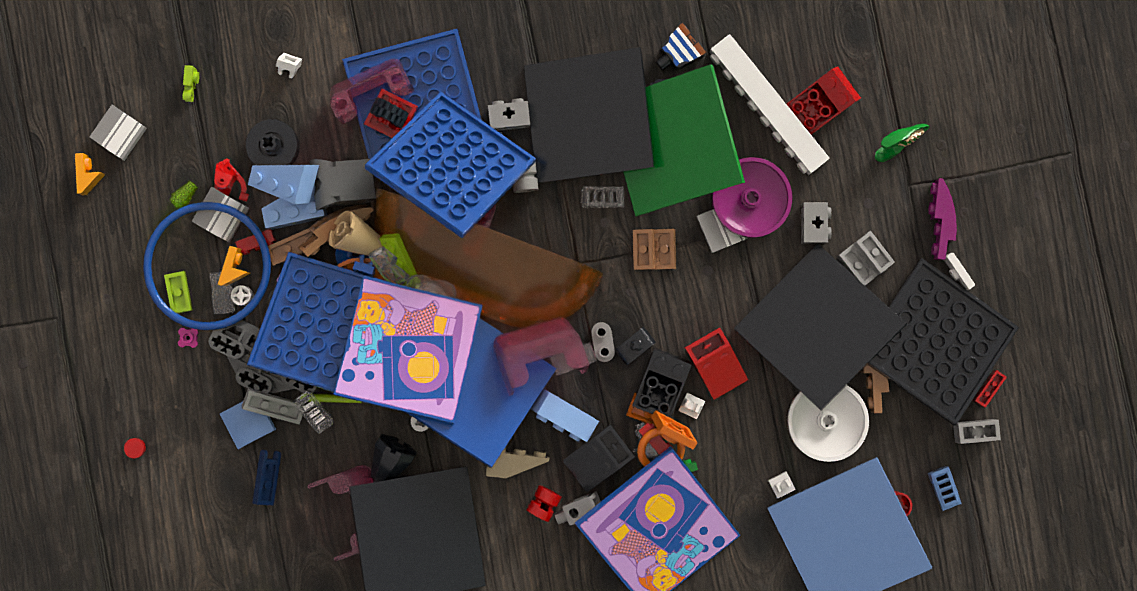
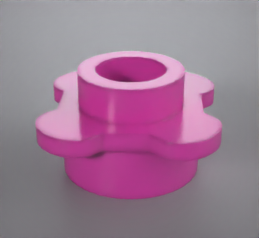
(193, 337)

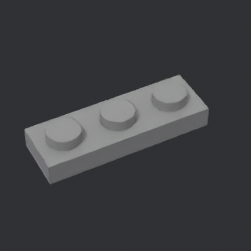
(271, 406)

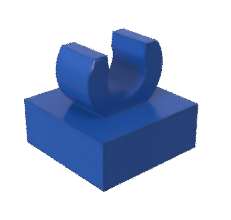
(361, 267)

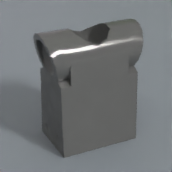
(342, 183)

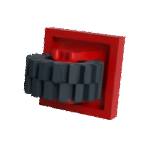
(390, 113)

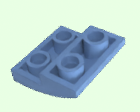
(246, 425)

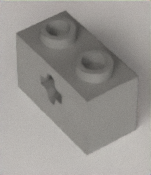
(517, 121)
(809, 232)
(977, 431)

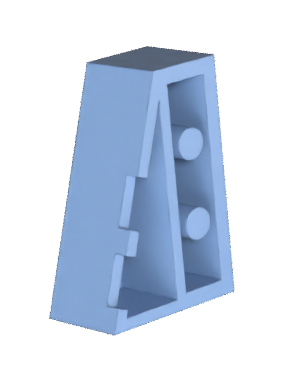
(287, 182)
(284, 213)
(564, 416)

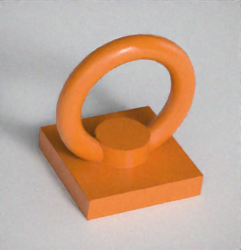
(671, 431)

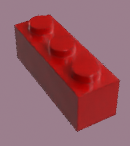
(250, 243)
(989, 388)
(656, 442)

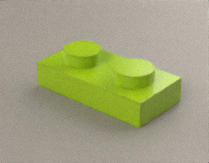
(178, 292)

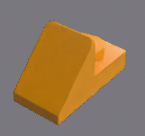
(85, 180)
(229, 272)

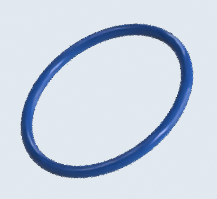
(148, 264)

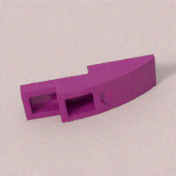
(944, 211)

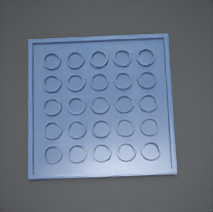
(850, 533)

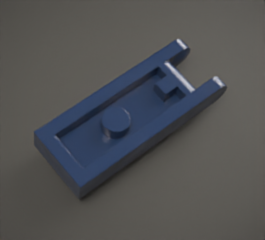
(266, 478)

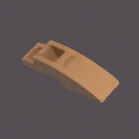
(322, 228)
(877, 384)

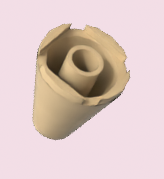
(353, 235)

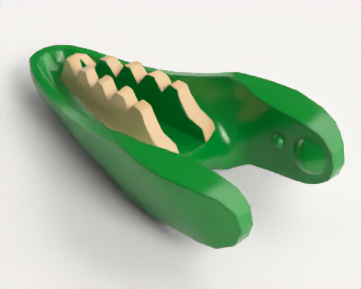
(897, 140)

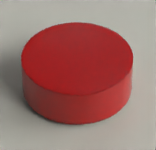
(134, 448)

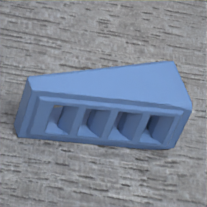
(937, 473)

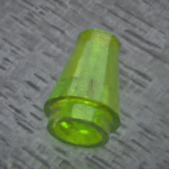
(183, 195)

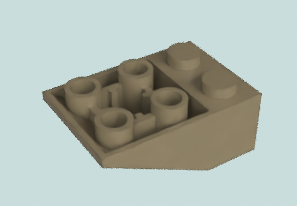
(515, 462)

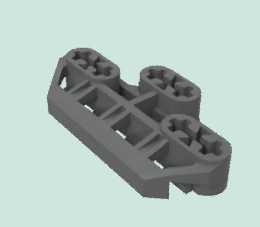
(239, 360)

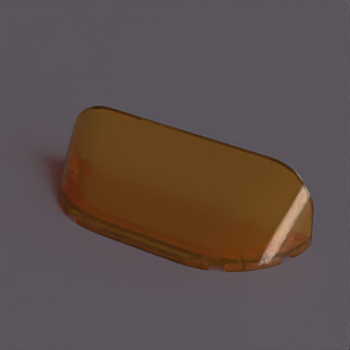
(505, 275)

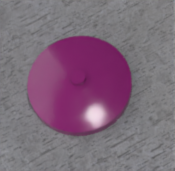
(756, 205)

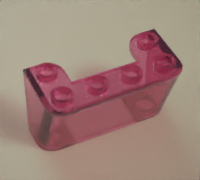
(343, 92)

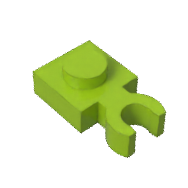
(191, 78)

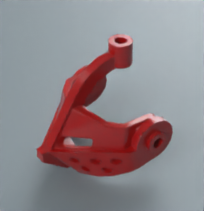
(225, 177)

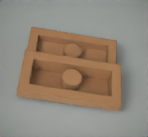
(654, 249)

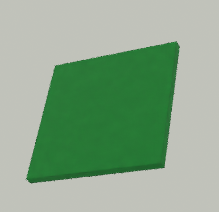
(689, 143)

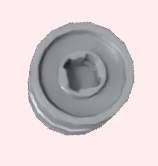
(527, 181)

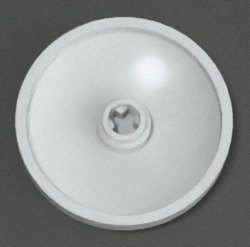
(830, 432)

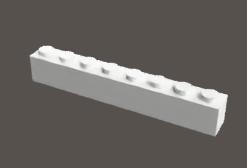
(768, 104)

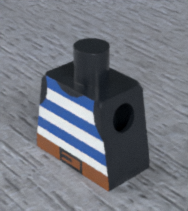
(680, 50)

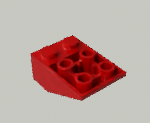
(823, 100)
(716, 363)

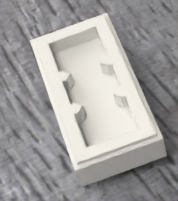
(958, 272)

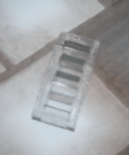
(585, 192)
(321, 421)

